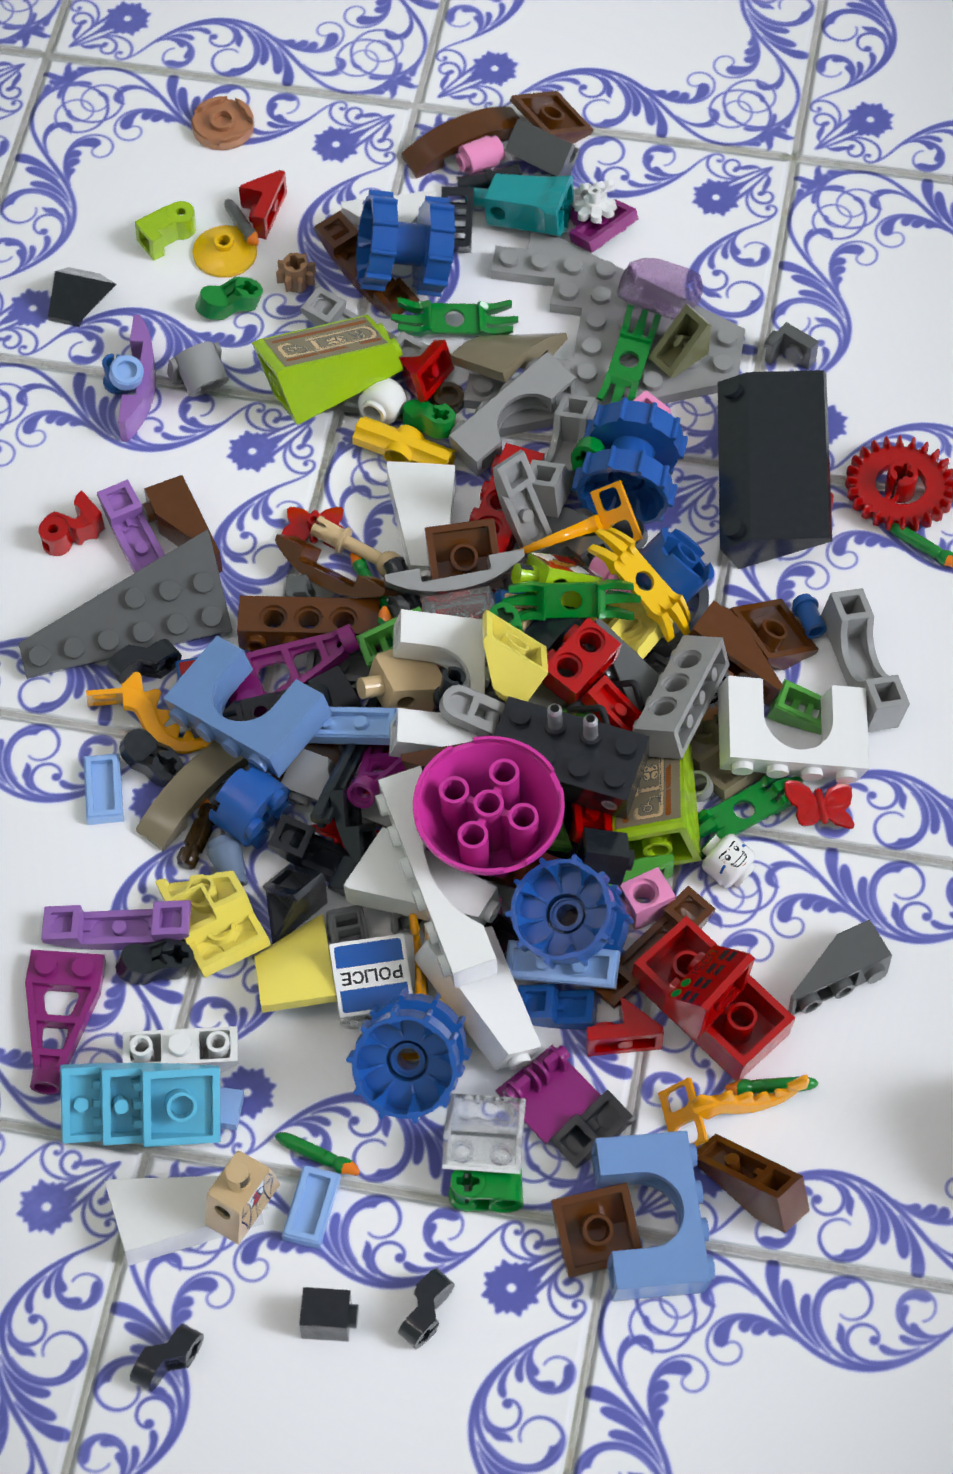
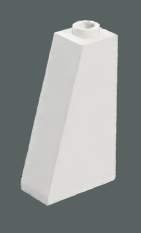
(420, 499)
(381, 884)
(491, 1008)
(162, 1214)

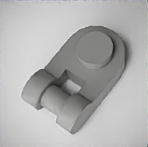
(460, 705)

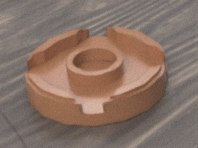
(222, 123)

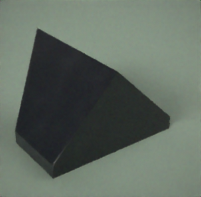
(76, 294)
(293, 899)

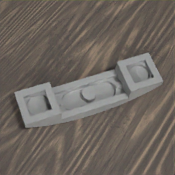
(327, 307)
(519, 501)
(411, 583)

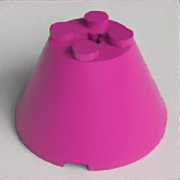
(488, 805)

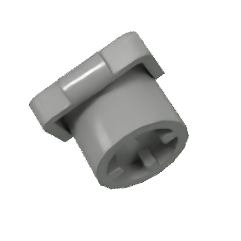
(198, 368)

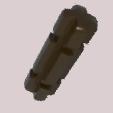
(196, 838)

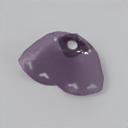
(659, 286)

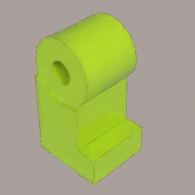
(165, 227)

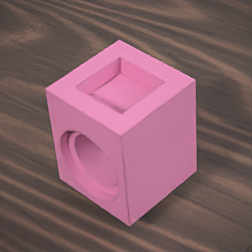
(650, 886)

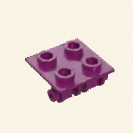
(551, 1091)

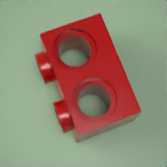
(585, 665)

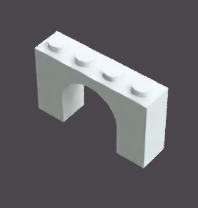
(448, 643)
(750, 747)

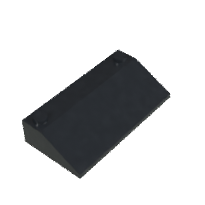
(773, 465)

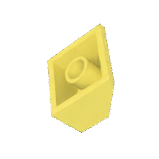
(513, 659)

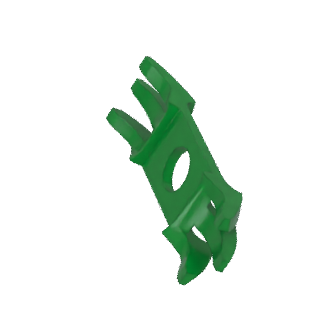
(476, 318)
(634, 344)
(592, 594)
(763, 800)

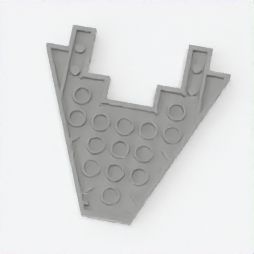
(589, 289)

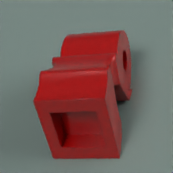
(61, 531)

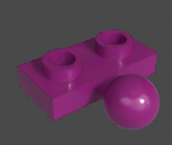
(592, 235)

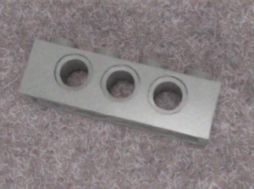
(682, 695)

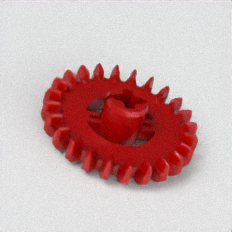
(903, 468)

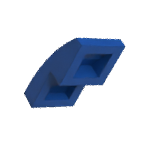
(560, 1008)

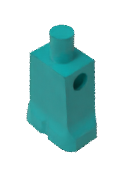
(528, 202)

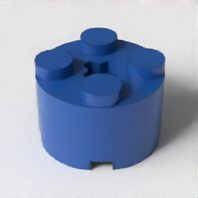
(677, 562)
(250, 806)

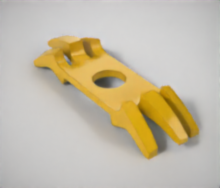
(626, 563)

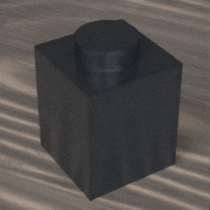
(606, 852)
(327, 1314)

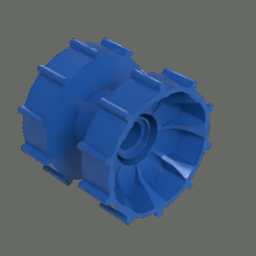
(423, 244)
(640, 451)
(553, 890)
(404, 1087)

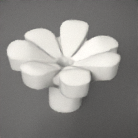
(605, 186)
(594, 206)

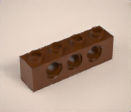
(295, 613)

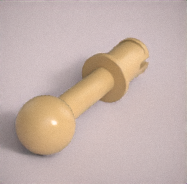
(341, 539)

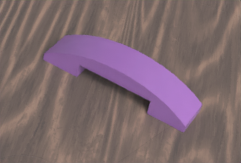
(136, 407)
(130, 525)
(115, 929)

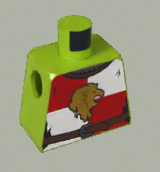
(555, 569)

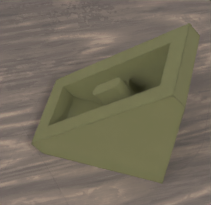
(682, 343)

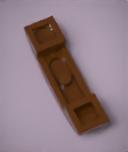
(429, 151)
(340, 242)
(304, 559)
(686, 904)

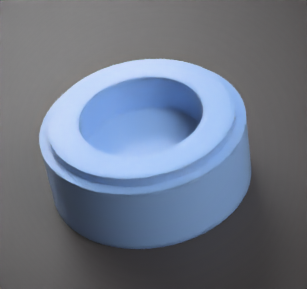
(126, 372)

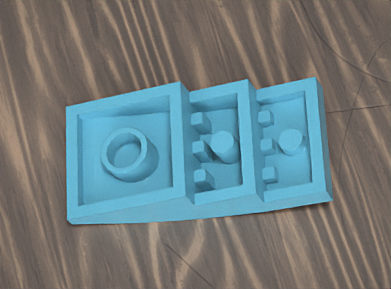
(140, 1103)

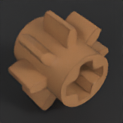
(295, 272)

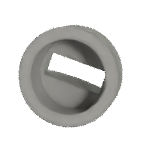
(704, 785)

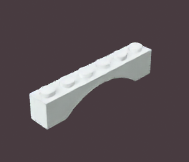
(462, 941)

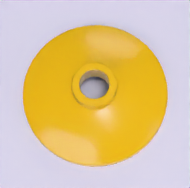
(223, 252)

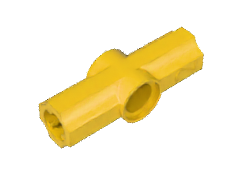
(400, 443)

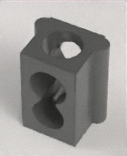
(299, 586)

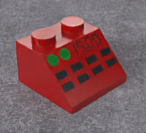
(707, 989)

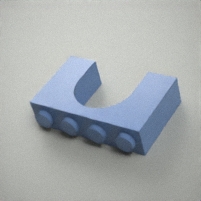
(266, 741)
(667, 1165)

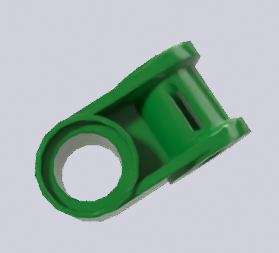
(487, 1191)

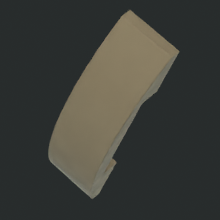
(185, 793)

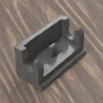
(542, 149)

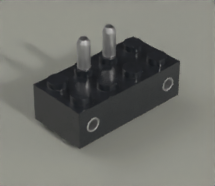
(591, 759)

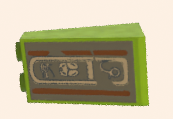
(327, 364)
(664, 811)

